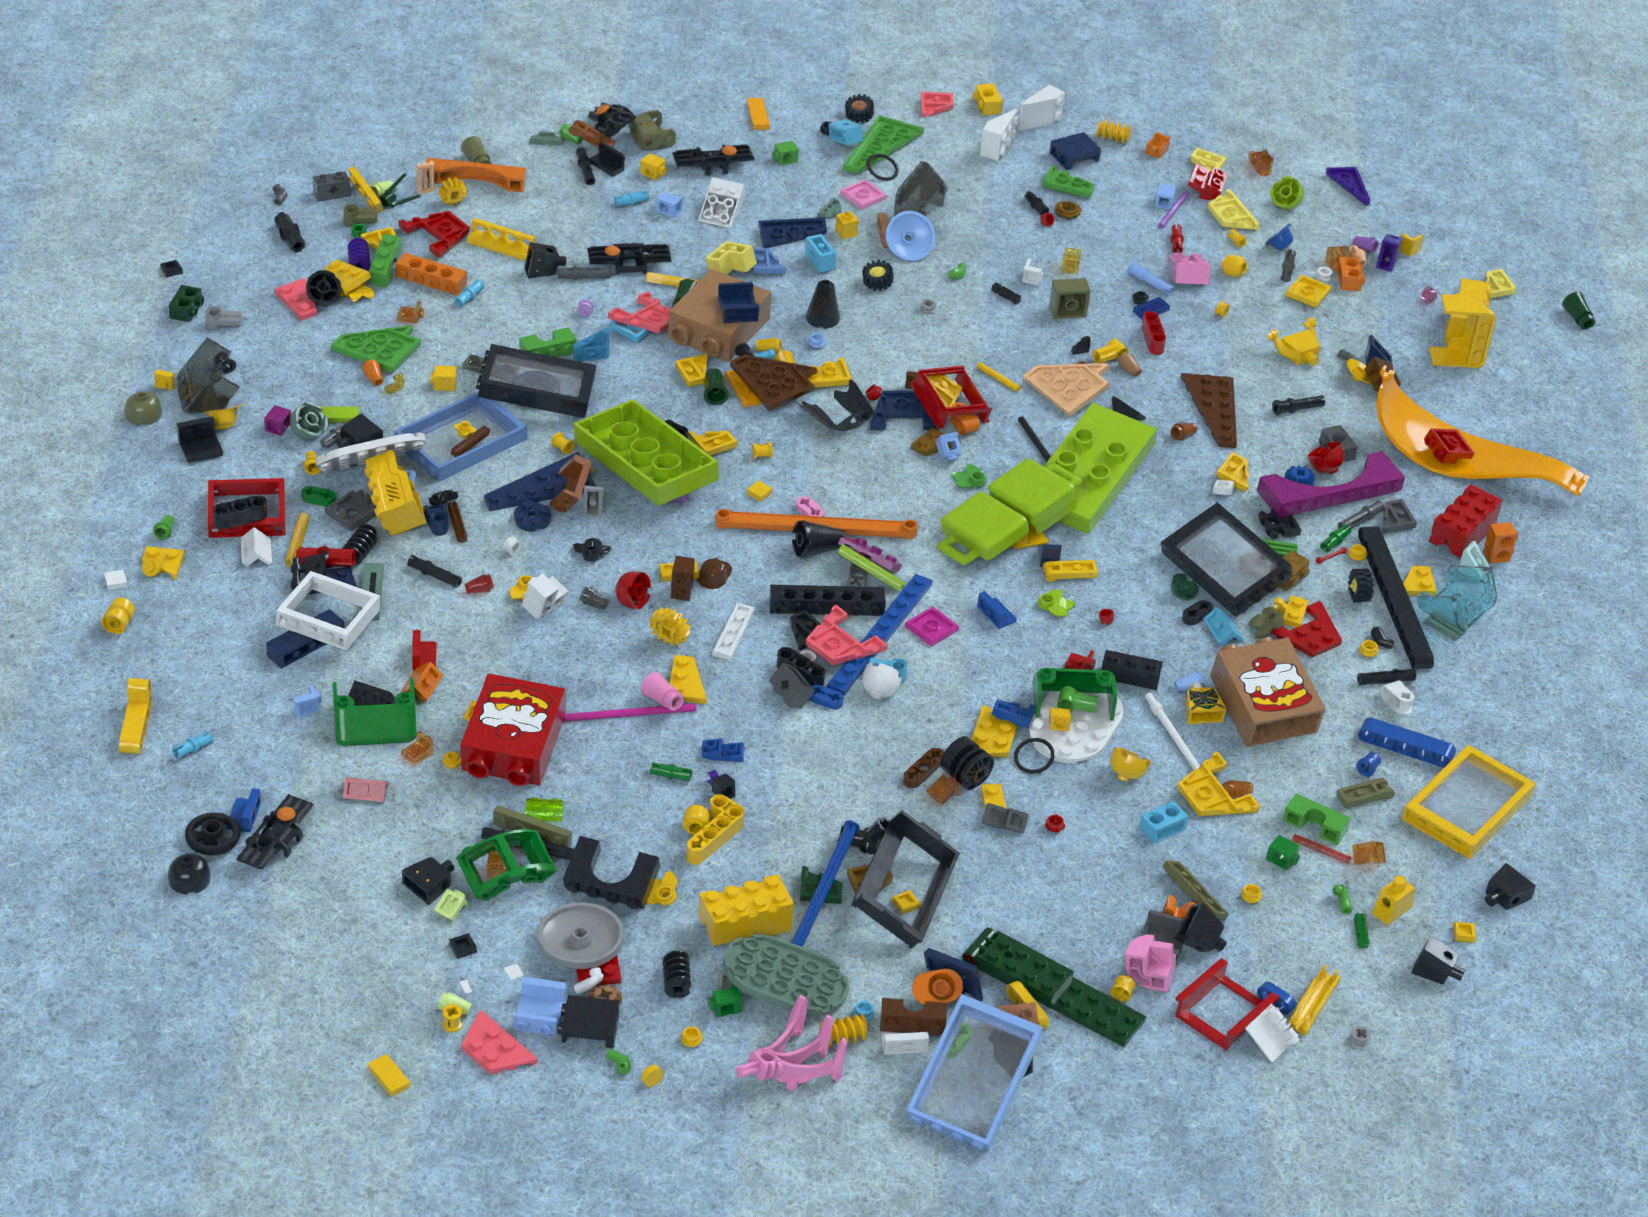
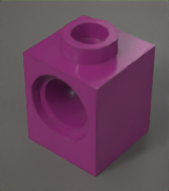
(277, 420)

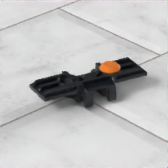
(611, 118)
(707, 159)
(619, 252)
(283, 829)

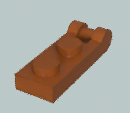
(589, 134)

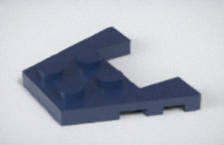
(899, 405)

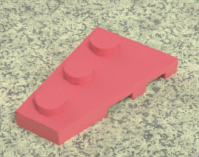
(296, 299)

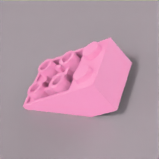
(1189, 269)

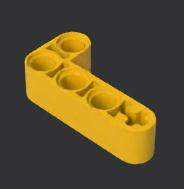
(136, 716)
(726, 822)

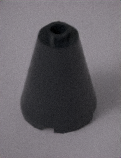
(823, 306)
(815, 538)

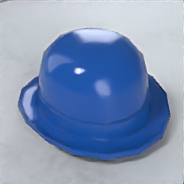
(1282, 239)

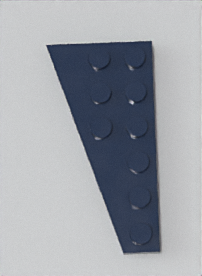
(537, 487)

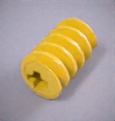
(1114, 131)
(848, 1029)

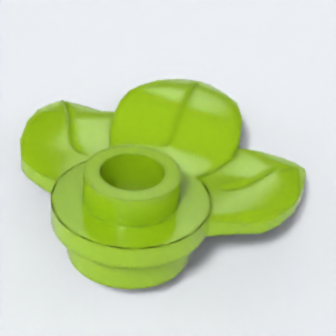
(1055, 603)

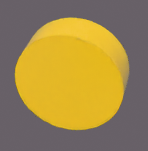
(652, 1075)

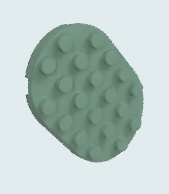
(783, 972)

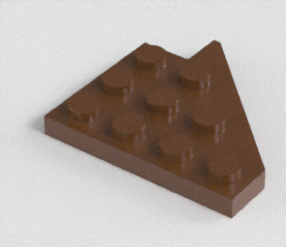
(774, 380)

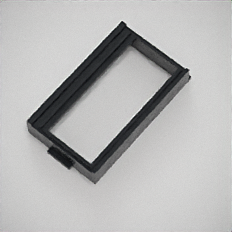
(930, 842)

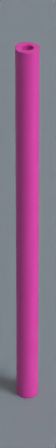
(627, 712)

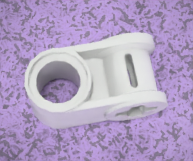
(1397, 697)

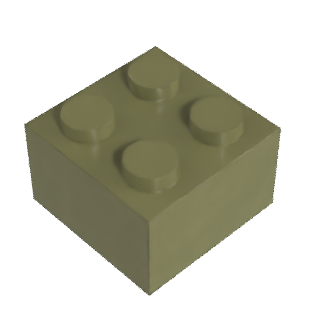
(1069, 298)

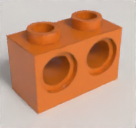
(1350, 274)
(1500, 542)

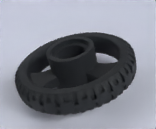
(212, 834)

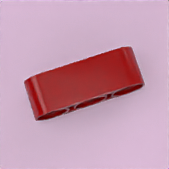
(1153, 332)

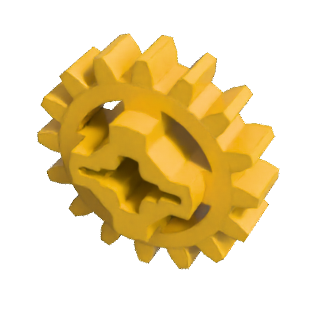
(669, 626)

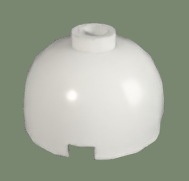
(880, 680)

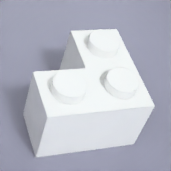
(543, 596)

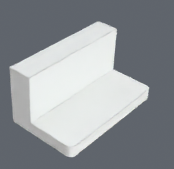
(255, 546)
(904, 1042)

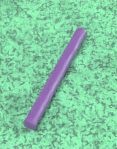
(1173, 209)

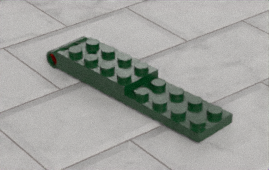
(1053, 985)

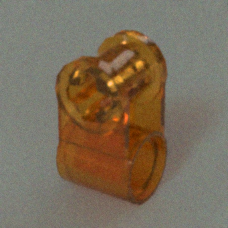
(1261, 162)

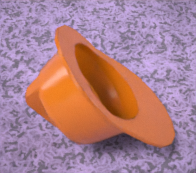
(937, 986)

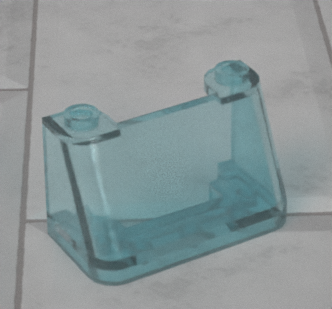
(1466, 598)

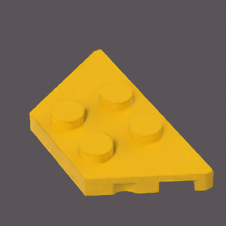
(994, 734)

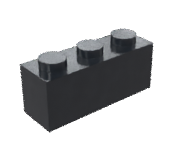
(1133, 669)

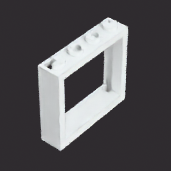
(322, 630)

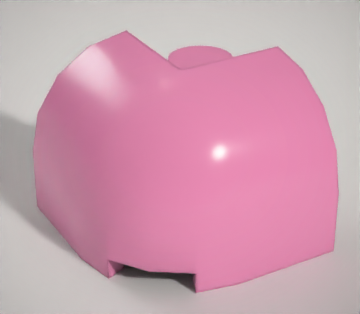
(1151, 962)

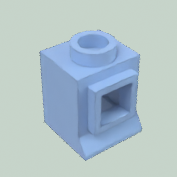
(943, 448)

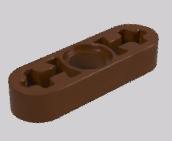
(926, 760)

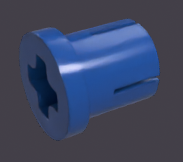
(1370, 763)

